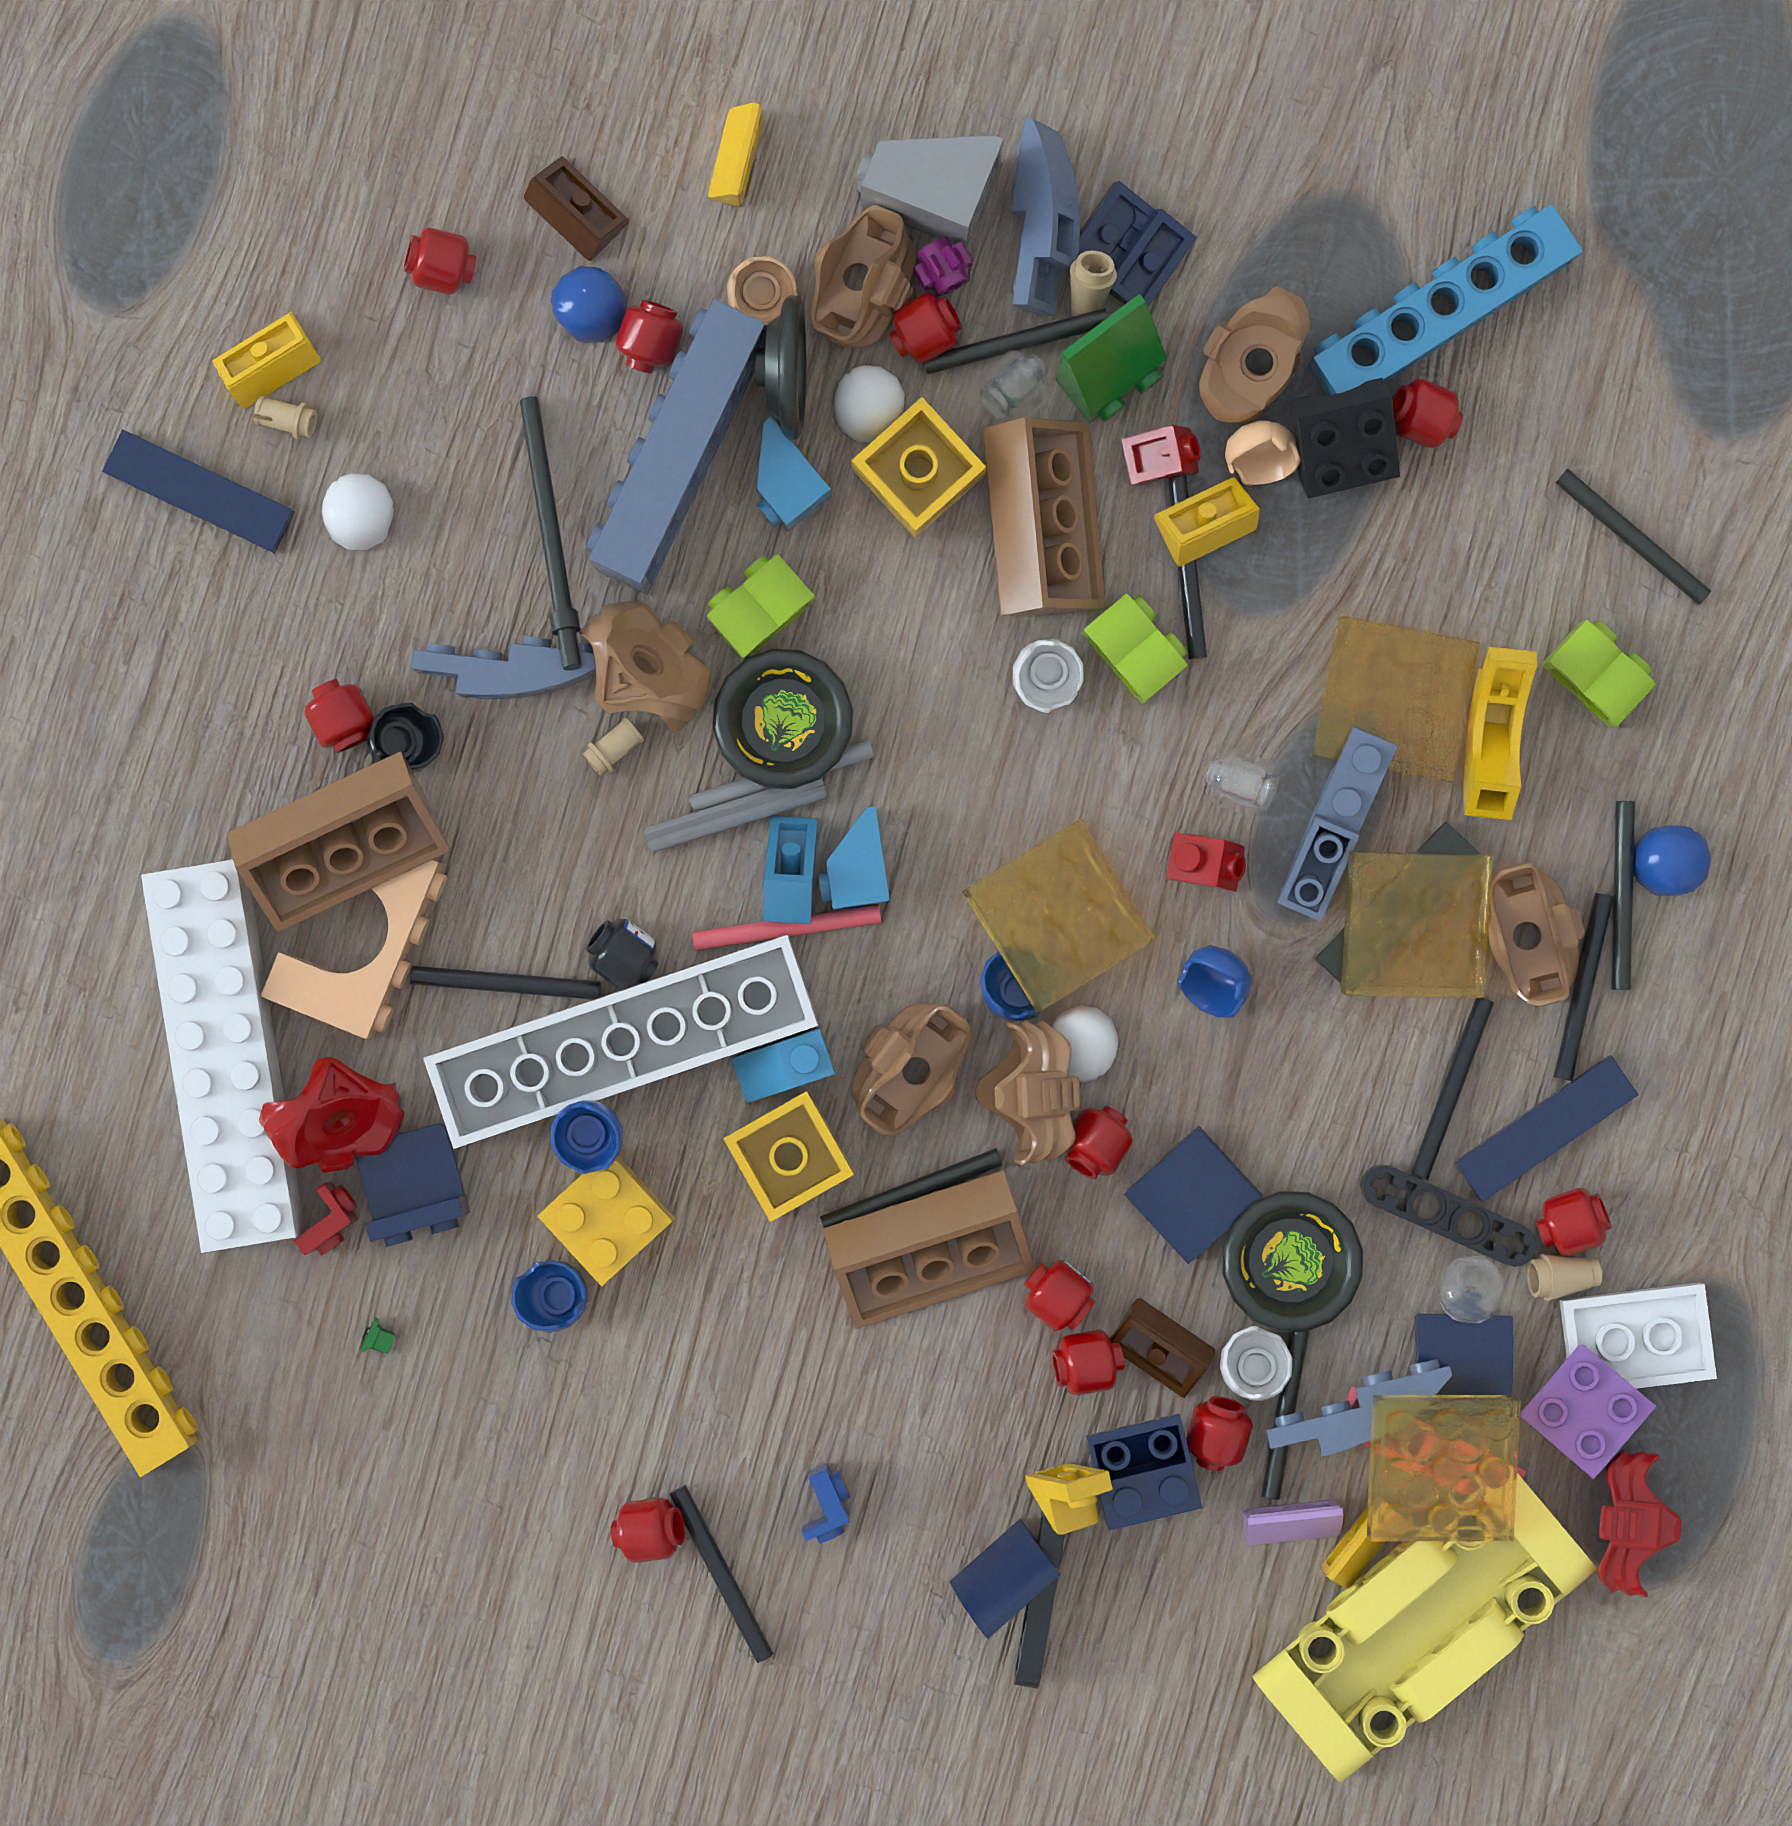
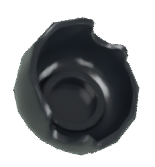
(405, 730)

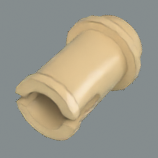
(286, 417)
(612, 747)

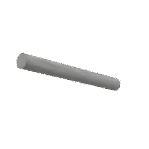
(744, 787)

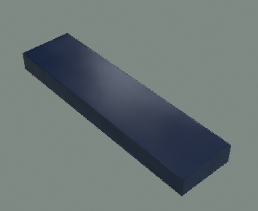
(198, 491)
(1546, 1128)

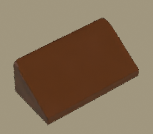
(575, 208)
(1162, 1347)

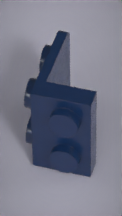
(413, 1186)

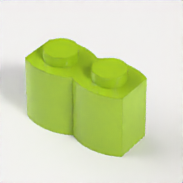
(760, 606)
(1135, 647)
(1599, 672)

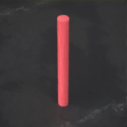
(771, 930)

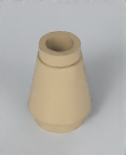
(1090, 281)
(1562, 1275)

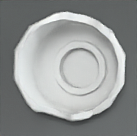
(867, 402)
(357, 511)
(1048, 674)
(1091, 1040)
(1256, 1364)

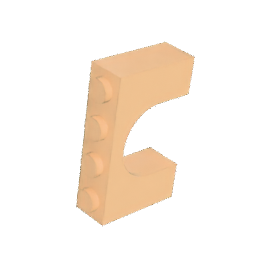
(361, 998)

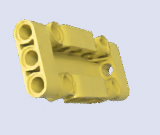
(1419, 1633)

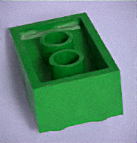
(1112, 362)

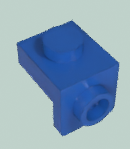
(831, 1493)

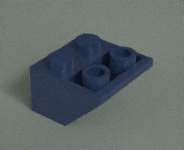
(1147, 1471)

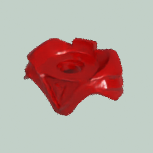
(333, 1118)
(1634, 1524)

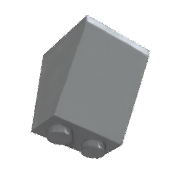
(932, 181)

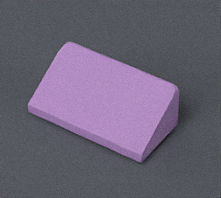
(1292, 1522)

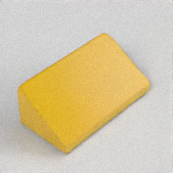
(736, 154)
(266, 360)
(1207, 521)
(1351, 1554)

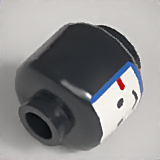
(622, 953)

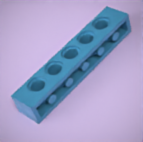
(1551, 250)

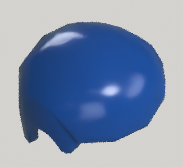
(589, 304)
(1671, 860)
(1215, 981)
(1003, 992)
(586, 1136)
(550, 1296)

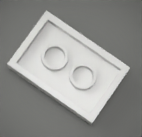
(1645, 1333)

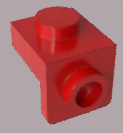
(1206, 861)
(326, 1233)

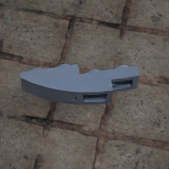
(1049, 202)
(530, 669)
(1336, 823)
(1347, 1428)

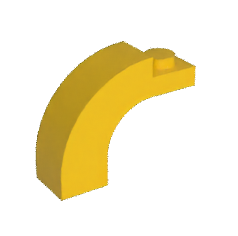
(1494, 733)

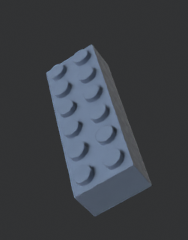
(678, 447)

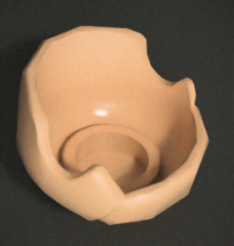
(760, 287)
(1262, 453)

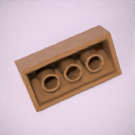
(1044, 517)
(337, 842)
(928, 1249)

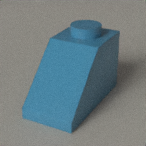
(786, 480)
(856, 867)
(790, 870)
(783, 1065)

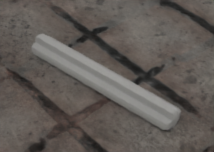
(731, 815)

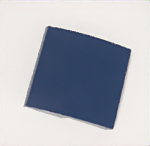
(1138, 239)
(1193, 1194)
(1476, 1353)
(1004, 1578)

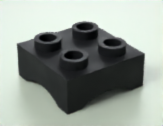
(1345, 438)

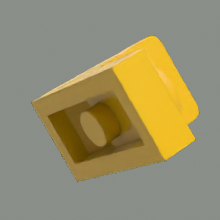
(1069, 1494)

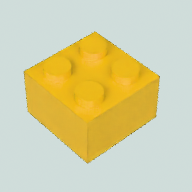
(918, 467)
(789, 1155)
(606, 1219)

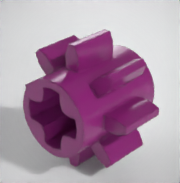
(943, 266)

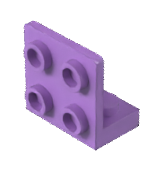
(1587, 1411)

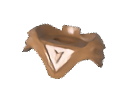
(863, 316)
(1270, 322)
(645, 664)
(1549, 969)
(878, 1084)
(1034, 1091)

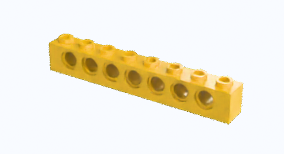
(72, 1325)

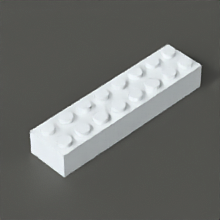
(621, 1041)
(221, 1053)

